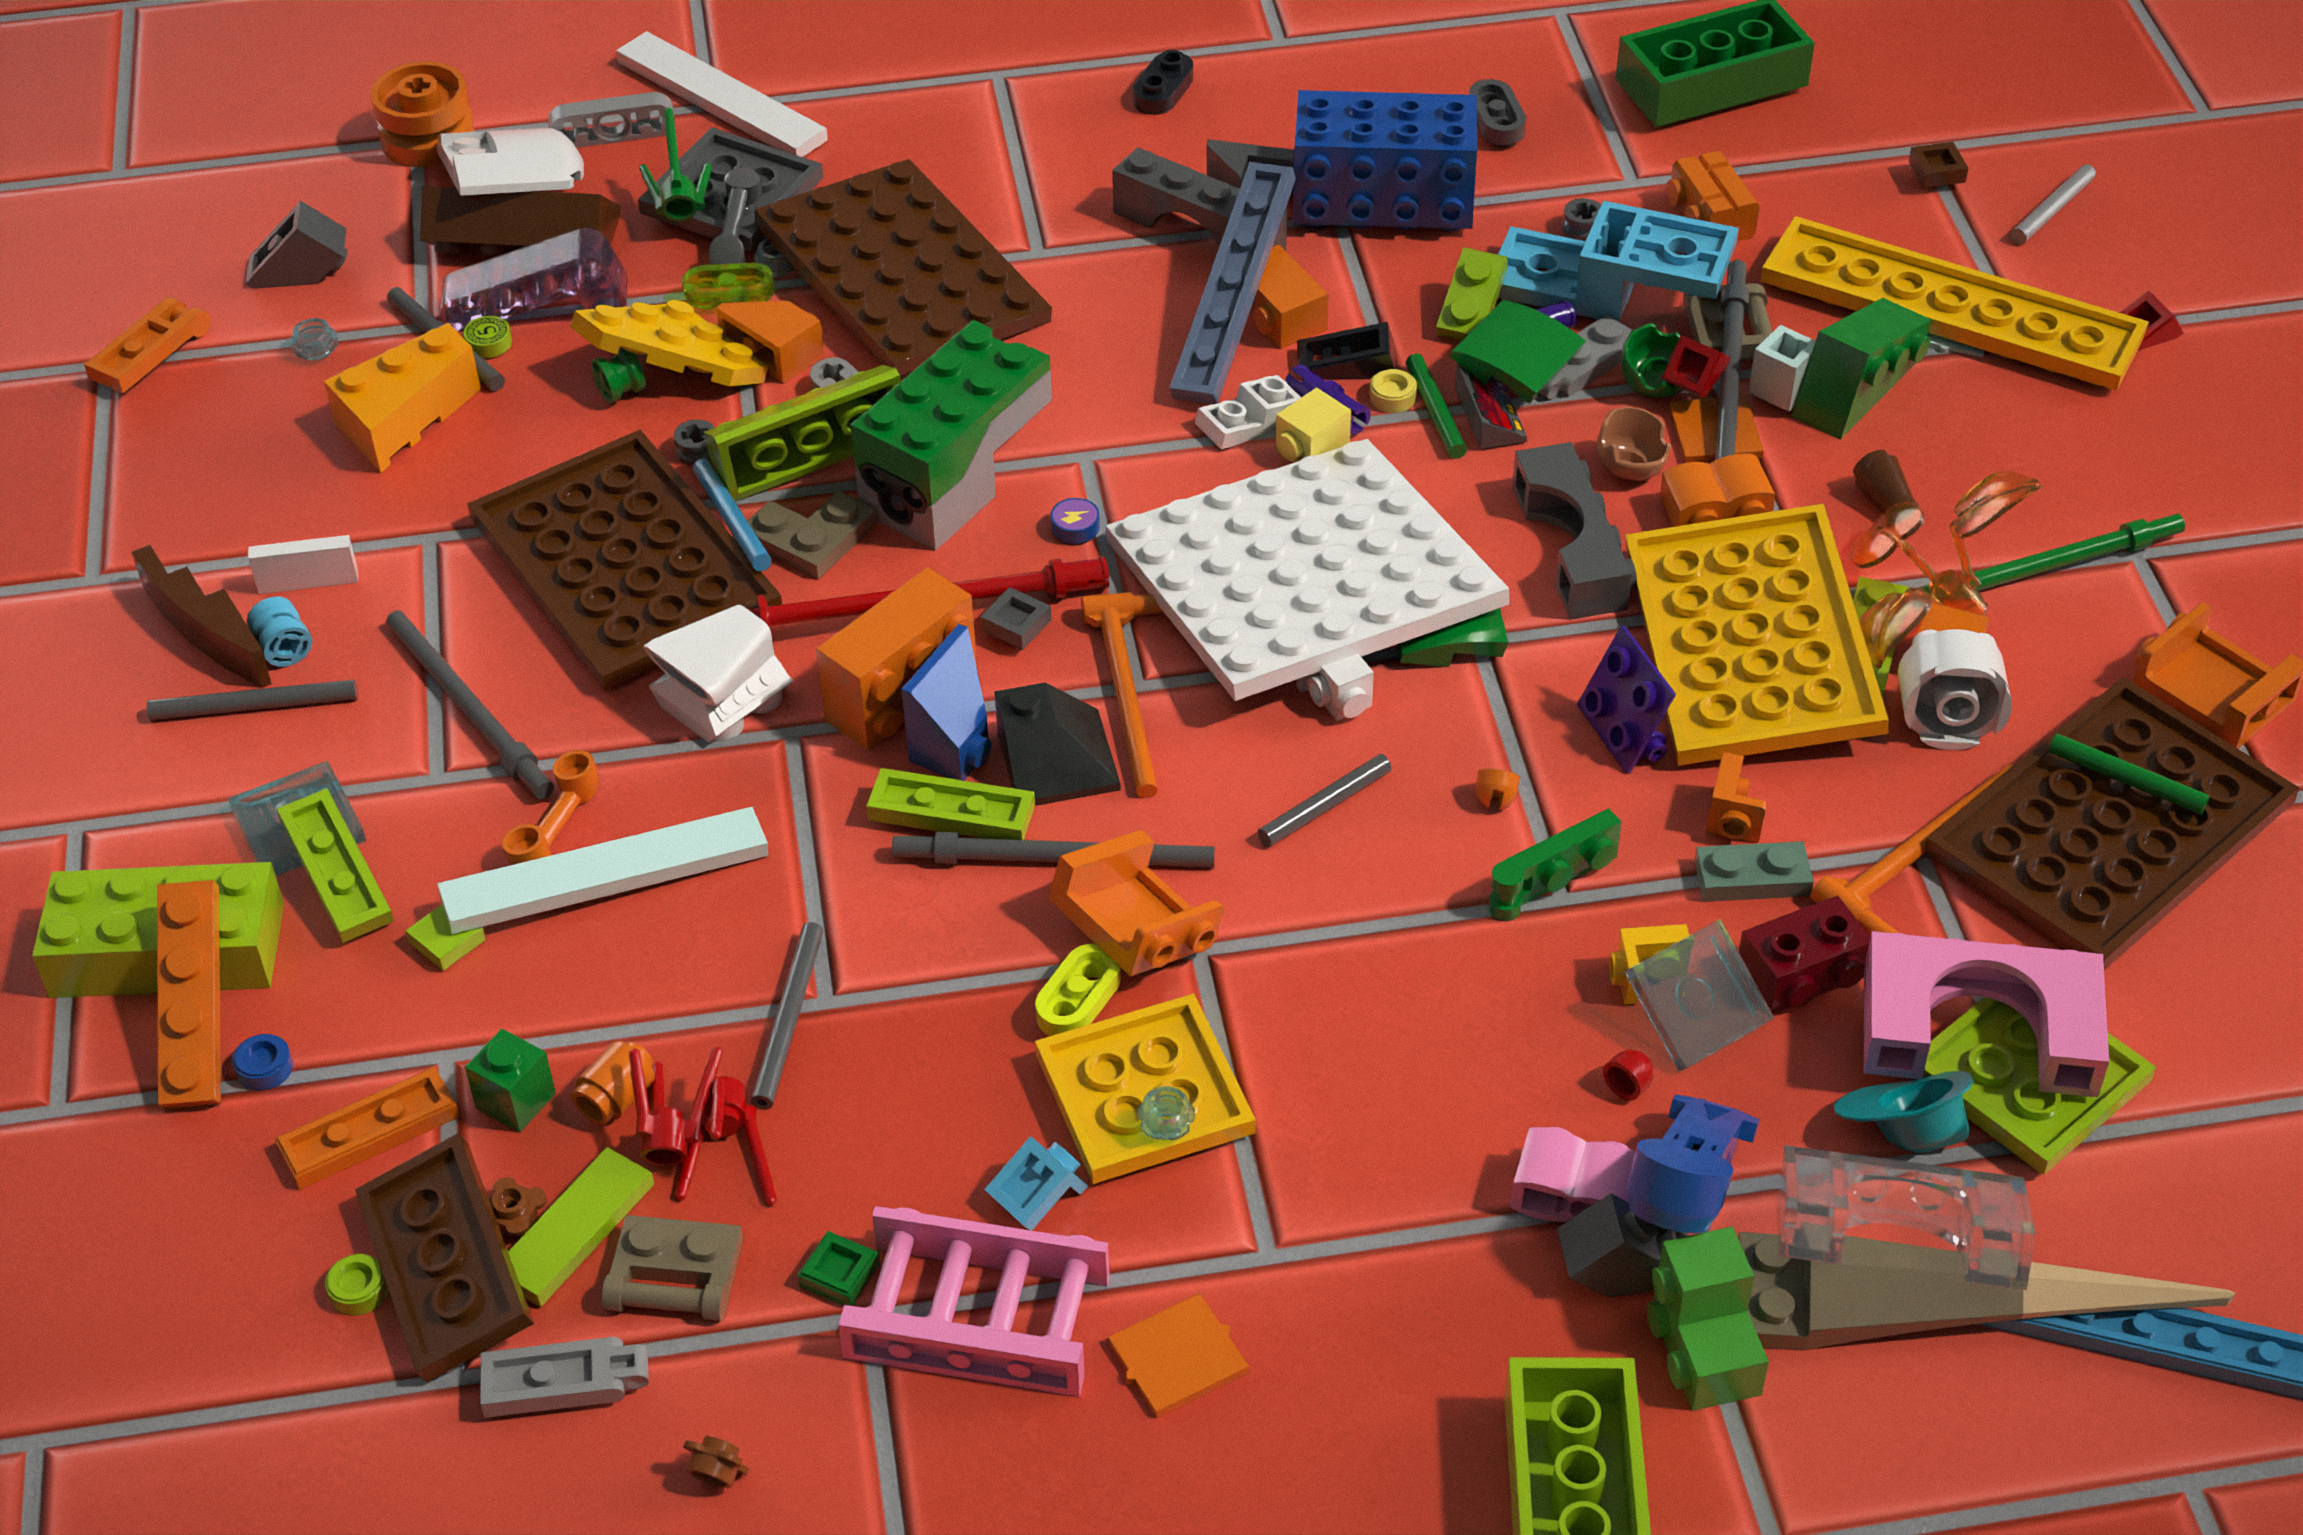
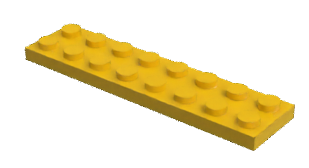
(1961, 301)

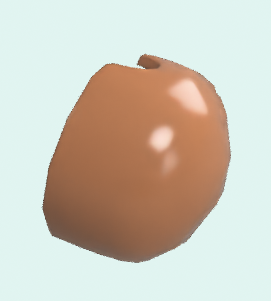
(1632, 444)

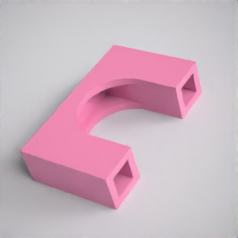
(2051, 988)

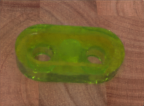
(727, 283)

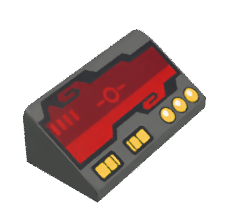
(1489, 410)

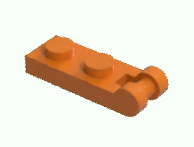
(146, 344)

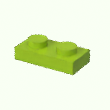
(1471, 292)

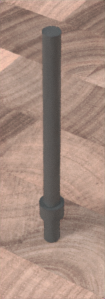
(1734, 306)
(514, 755)
(948, 848)

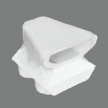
(718, 672)

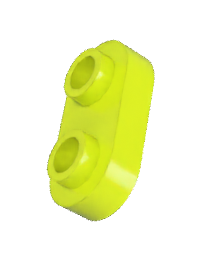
(1073, 994)

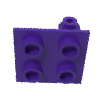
(1627, 702)

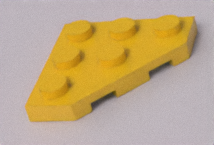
(671, 339)

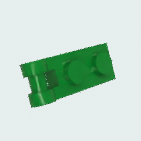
(1553, 863)

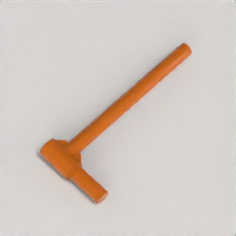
(1110, 613)
(1857, 893)

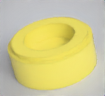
(1393, 391)

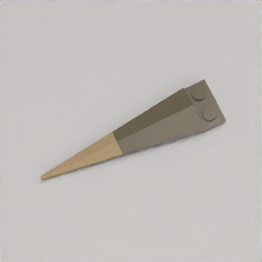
(1914, 1288)

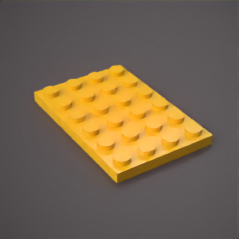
(1755, 634)

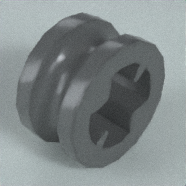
(1580, 217)
(686, 435)

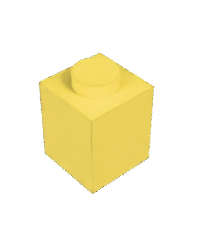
(1312, 426)

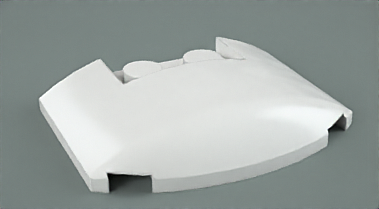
(510, 161)

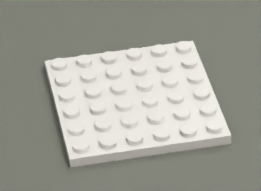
(1304, 567)

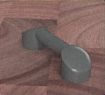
(742, 189)

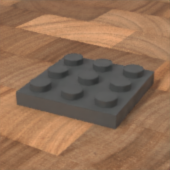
(780, 176)

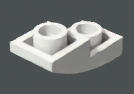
(1247, 415)

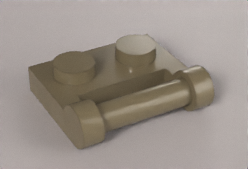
(1707, 320)
(675, 1254)

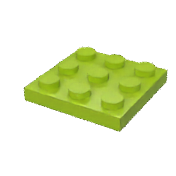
(2005, 1098)

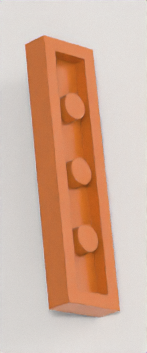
(188, 994)

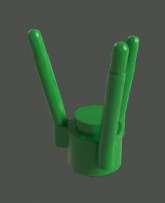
(677, 195)

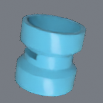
(279, 631)

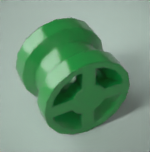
(618, 375)

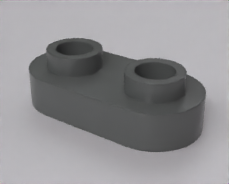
(1498, 112)

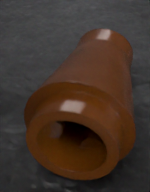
(1882, 479)

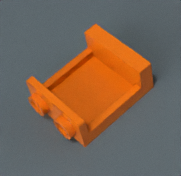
(2215, 679)
(1128, 907)

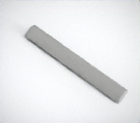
(2053, 204)

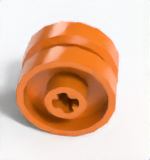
(418, 105)

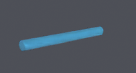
(732, 515)

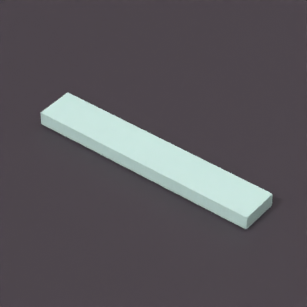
(602, 870)

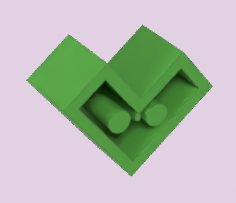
(1705, 1320)

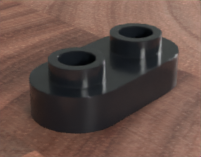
(1163, 82)

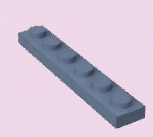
(1232, 283)

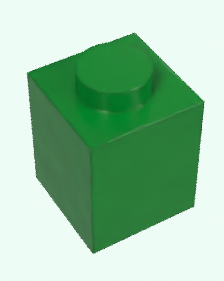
(510, 1080)

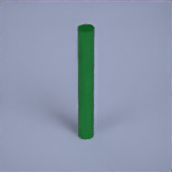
(1436, 406)
(2129, 774)

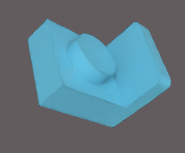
(1035, 1181)

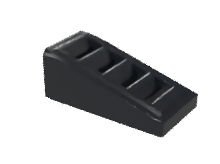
(1362, 352)

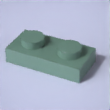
(1753, 871)

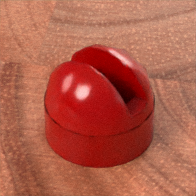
(1628, 1073)

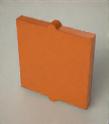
(1696, 428)
(1178, 1355)

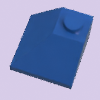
(947, 711)

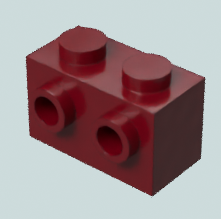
(1805, 953)

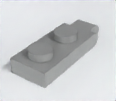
(1598, 355)
(560, 1375)

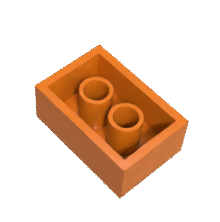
(882, 650)

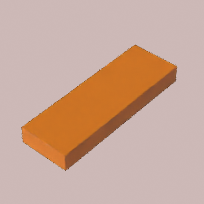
(367, 1127)

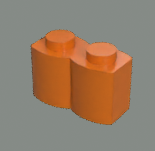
(1716, 490)

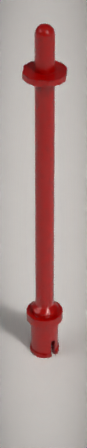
(1054, 579)

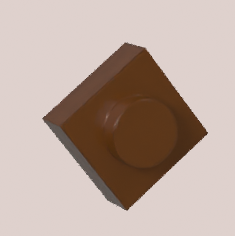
(1938, 165)

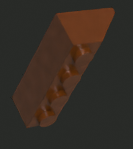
(509, 219)

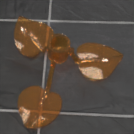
(1898, 613)

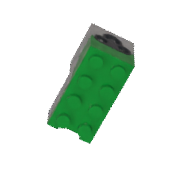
(933, 437)

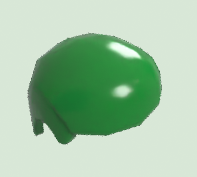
(1645, 360)

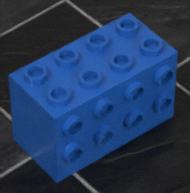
(1385, 159)

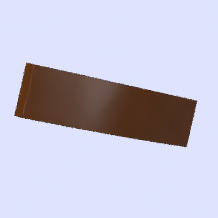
(205, 621)

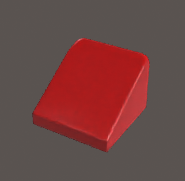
(2162, 323)
(1695, 366)

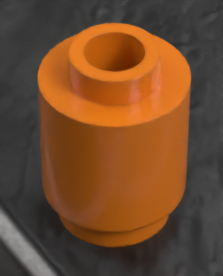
(606, 1085)

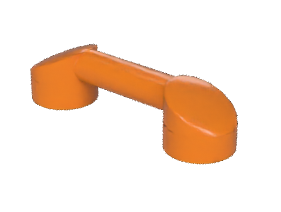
(577, 782)

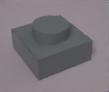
(1015, 618)

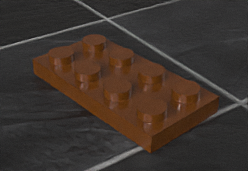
(443, 1258)

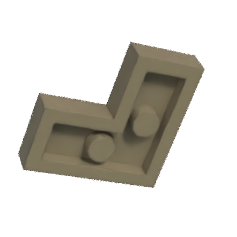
(816, 541)

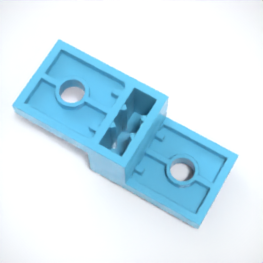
(1621, 249)

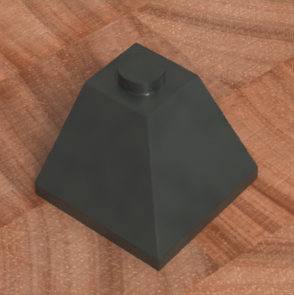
(1053, 744)

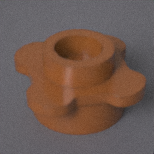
(518, 1219)
(714, 1462)

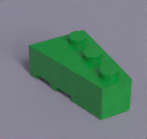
(1858, 364)

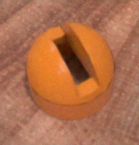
(1497, 785)

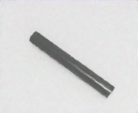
(1324, 800)

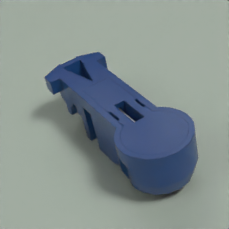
(1687, 1173)

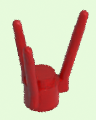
(723, 1117)
(663, 1129)

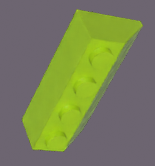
(796, 434)

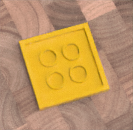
(1110, 1067)

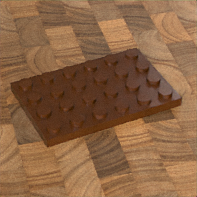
(900, 264)
(618, 553)
(2099, 857)

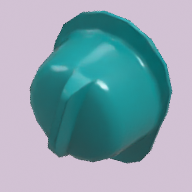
(1914, 1113)

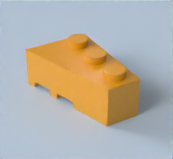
(402, 392)

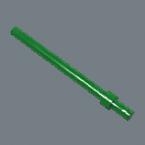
(2130, 536)

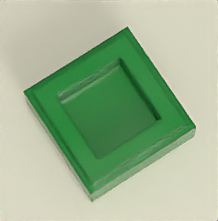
(838, 1269)

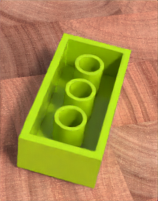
(103, 927)
(1575, 1447)

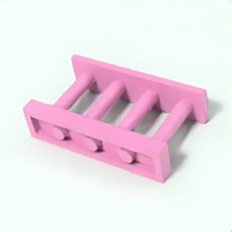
(965, 1350)

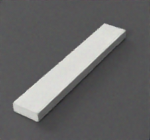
(721, 95)

